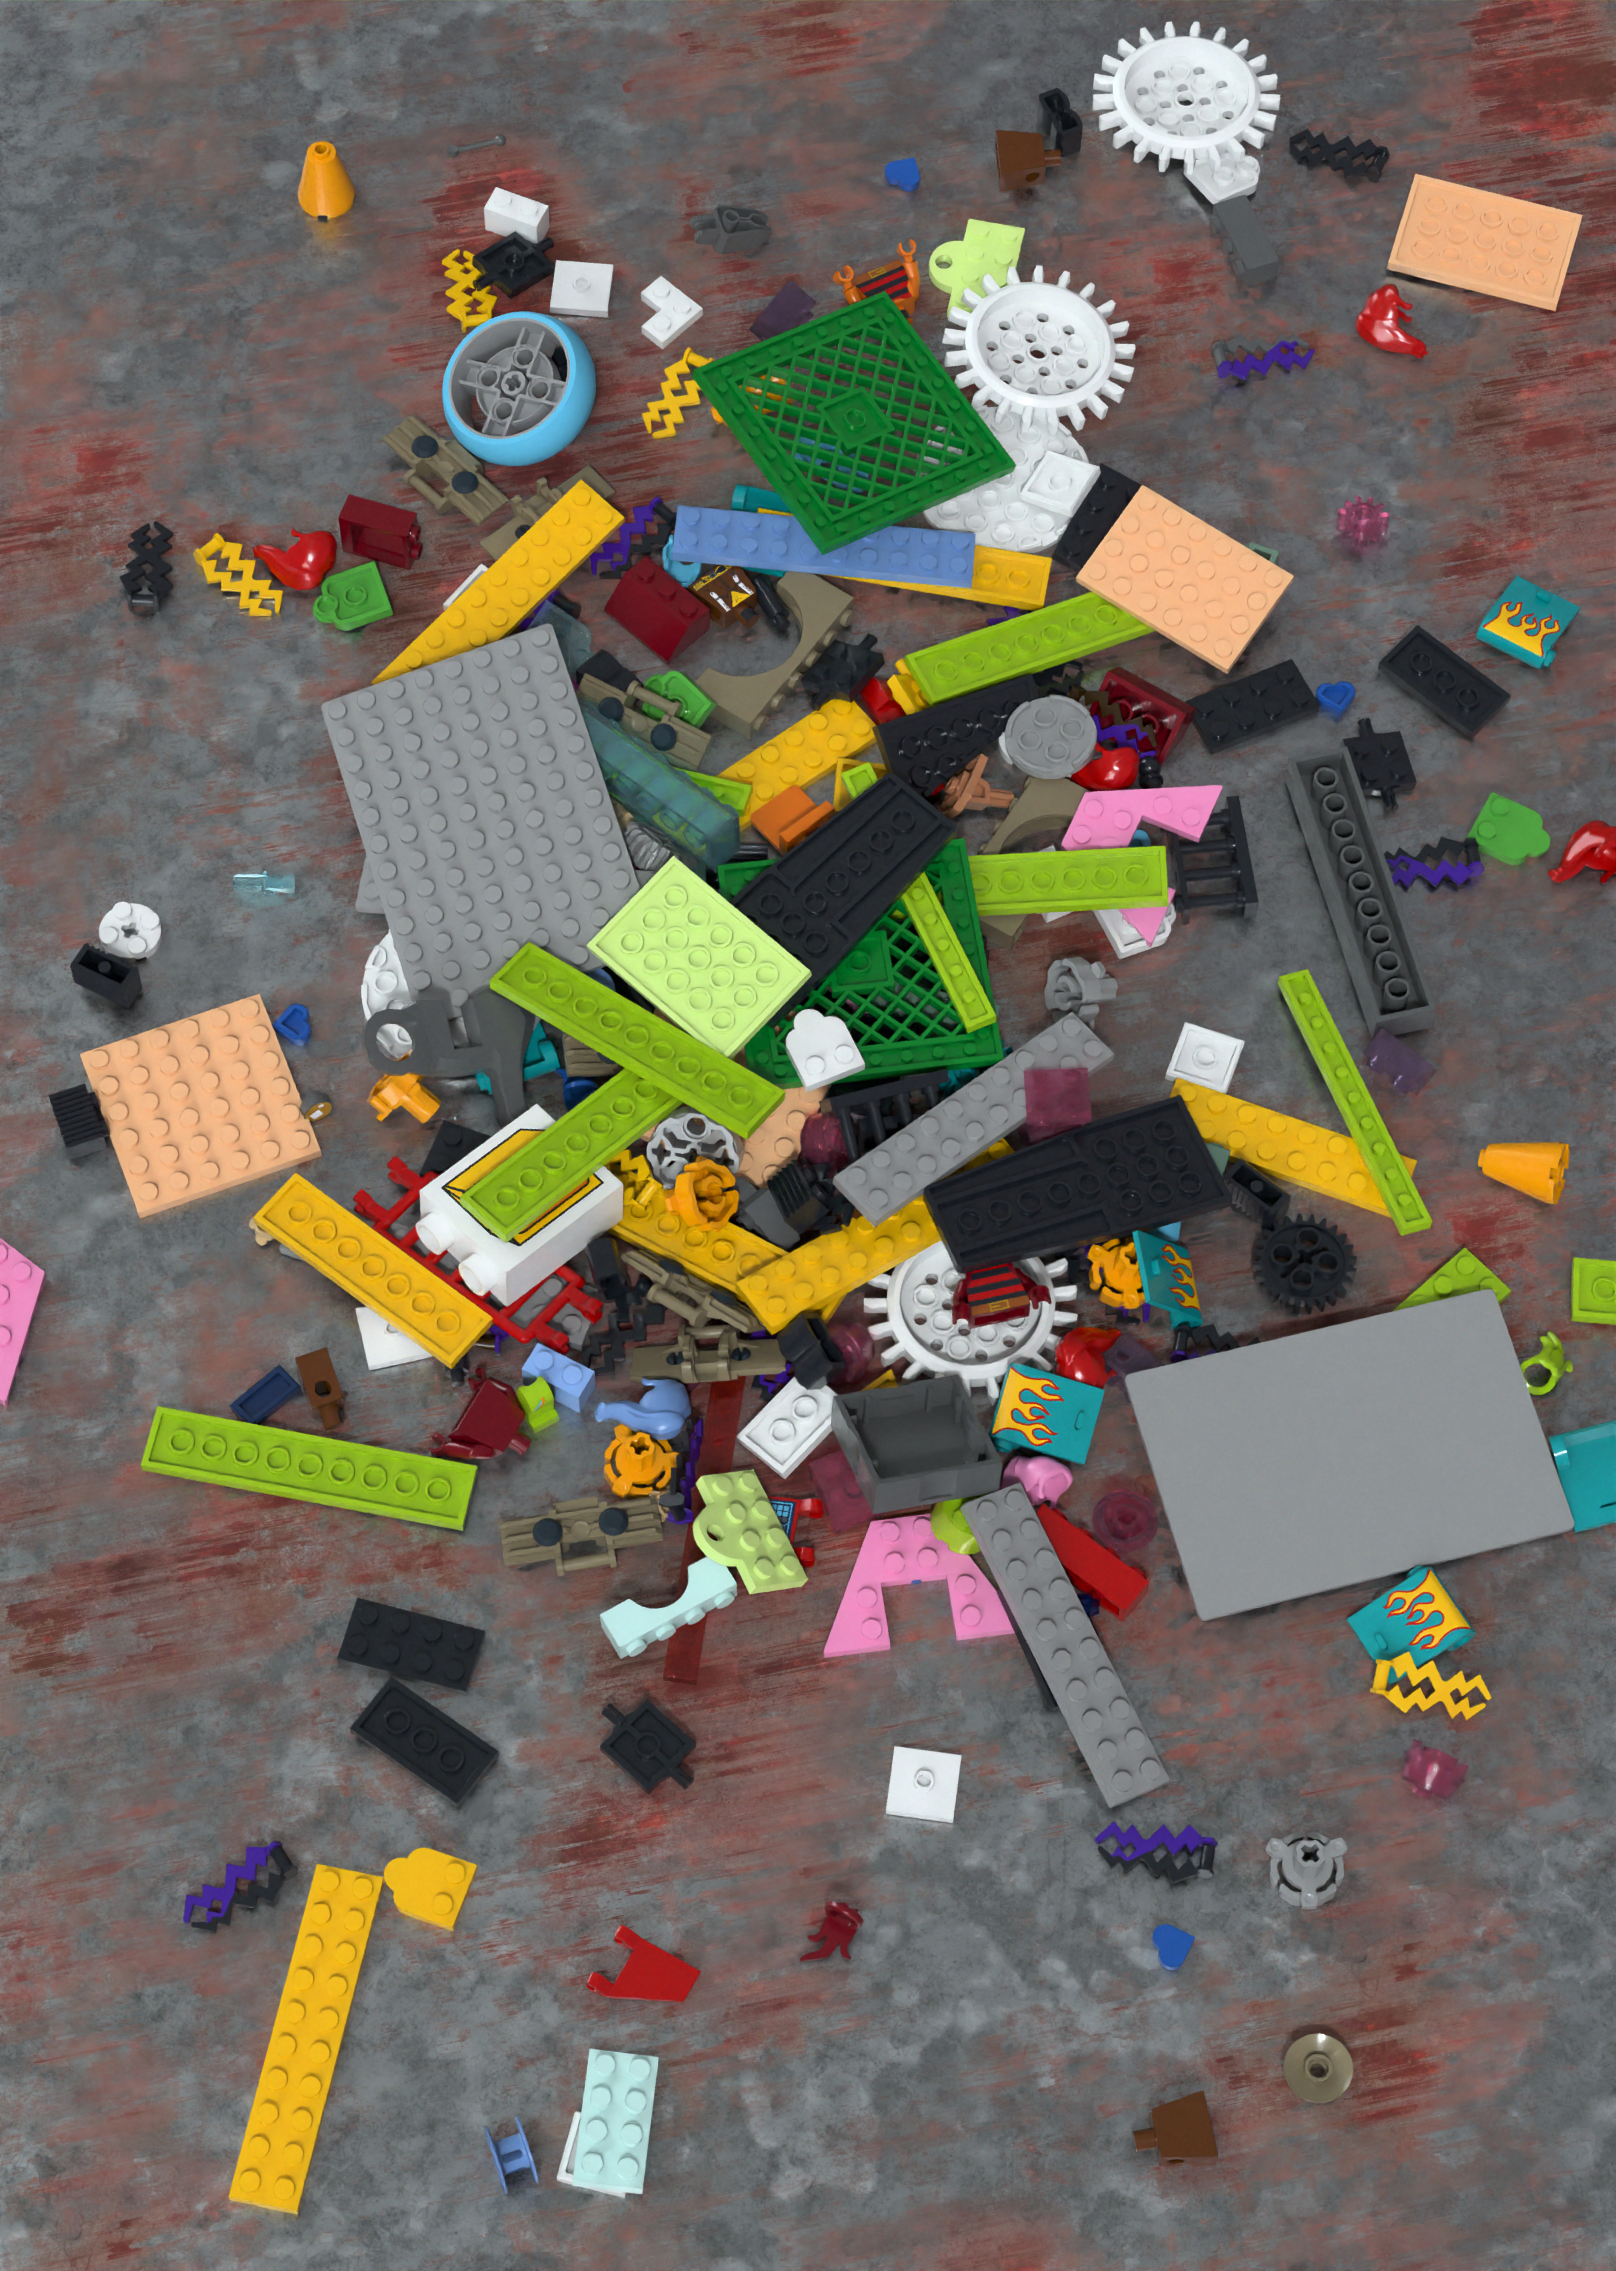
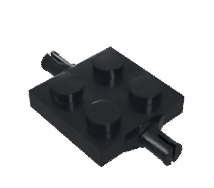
(513, 264)
(842, 671)
(1380, 763)
(647, 1746)

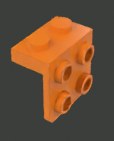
(790, 818)

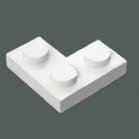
(673, 310)

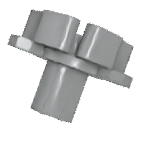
(1079, 989)
(1310, 1875)

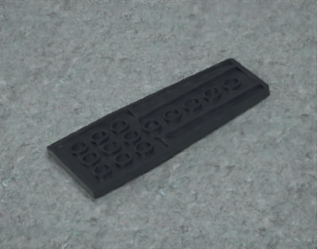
(845, 878)
(1079, 1189)

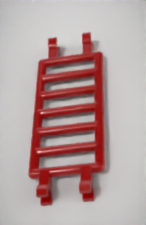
(537, 1327)

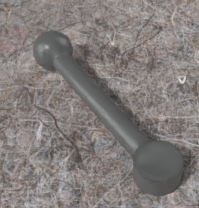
(454, 150)

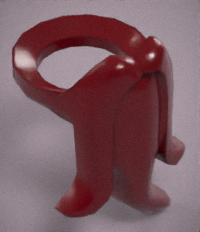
(838, 1929)

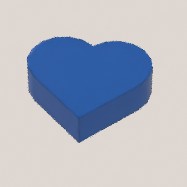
(903, 173)
(1335, 697)
(294, 1024)
(1172, 1946)

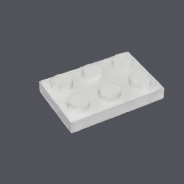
(789, 1427)

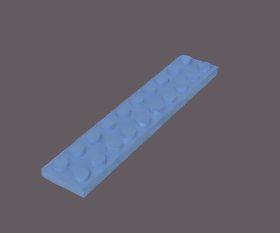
(783, 545)

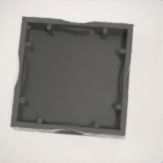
(915, 1444)

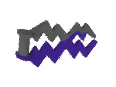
(1272, 352)

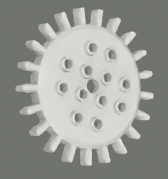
(1176, 63)
(1018, 310)
(914, 1298)

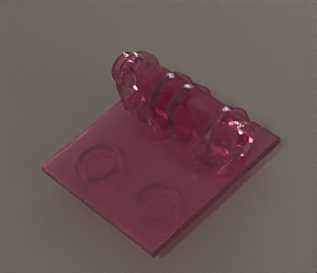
(1057, 1097)

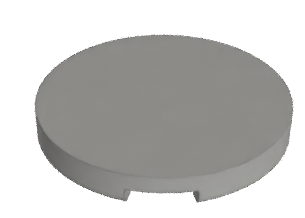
(1051, 737)

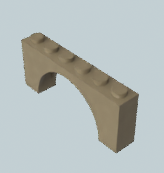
(749, 700)
(1041, 807)

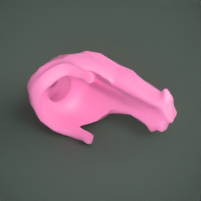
(1040, 1477)

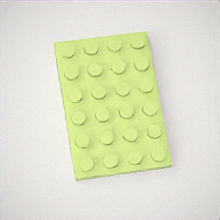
(699, 959)

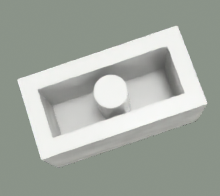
(511, 213)

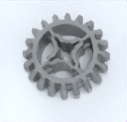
(652, 849)

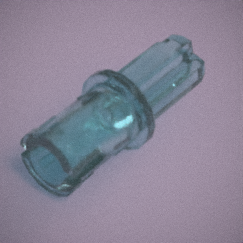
(264, 883)

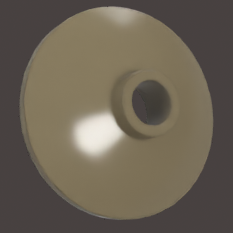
(1320, 2052)

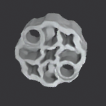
(681, 1138)

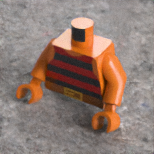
(897, 278)

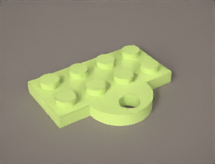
(985, 250)
(746, 1532)

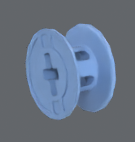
(511, 2154)

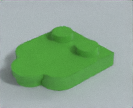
(353, 598)
(681, 688)
(1509, 831)

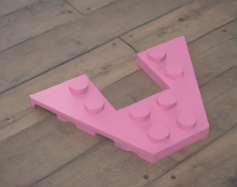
(1113, 818)
(19, 1295)
(897, 1554)

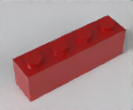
(1092, 1567)

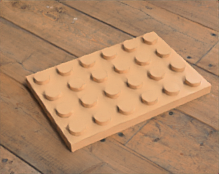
(1485, 242)
(1184, 579)

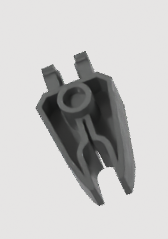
(731, 229)
(761, 1216)

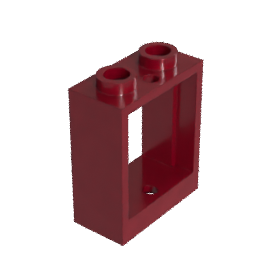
(380, 532)

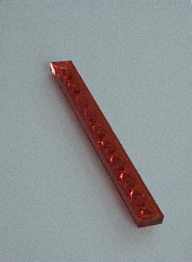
(715, 1458)

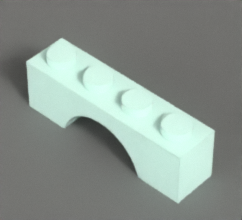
(634, 1626)

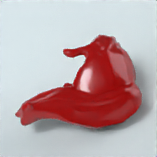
(1380, 323)
(304, 562)
(1111, 772)
(1589, 846)
(1081, 1356)

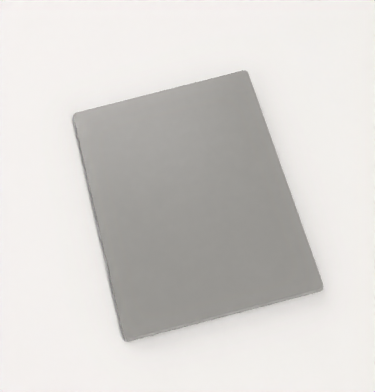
(482, 814)
(1347, 1454)

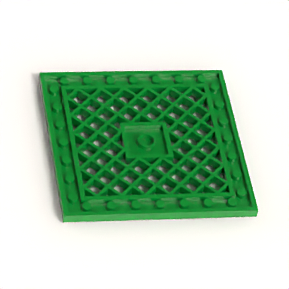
(853, 422)
(871, 972)

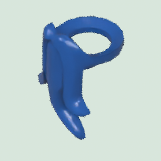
(576, 1088)

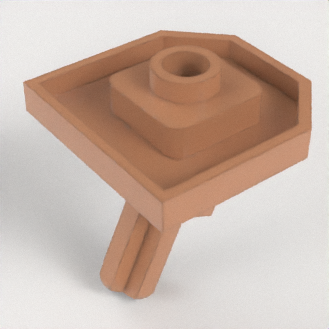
(970, 791)

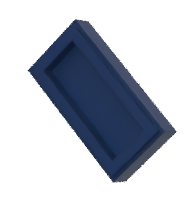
(265, 1397)

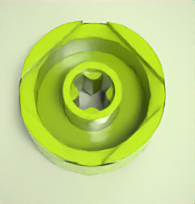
(951, 1526)

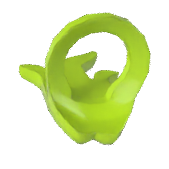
(1550, 1357)

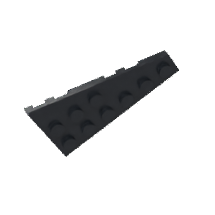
(944, 738)

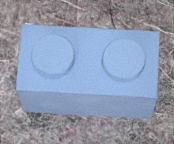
(567, 1379)

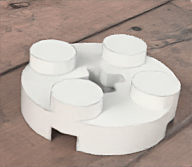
(128, 916)

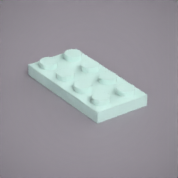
(615, 2121)

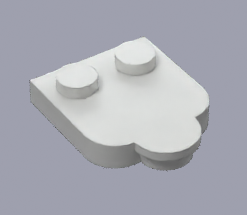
(1229, 182)
(1125, 938)
(822, 1049)

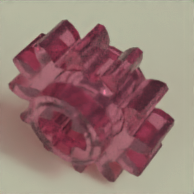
(1362, 521)

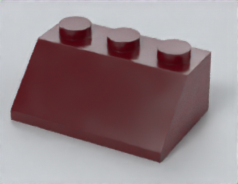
(658, 610)
(1140, 698)

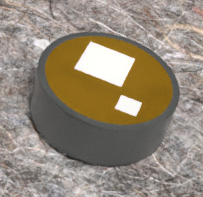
(316, 1107)

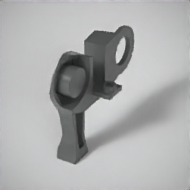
(496, 1045)

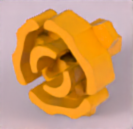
(403, 1091)
(700, 1196)
(1121, 1273)
(638, 1462)

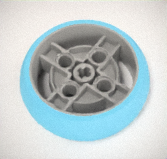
(500, 353)

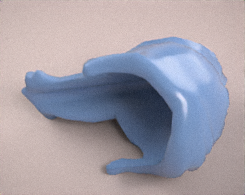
(658, 1413)

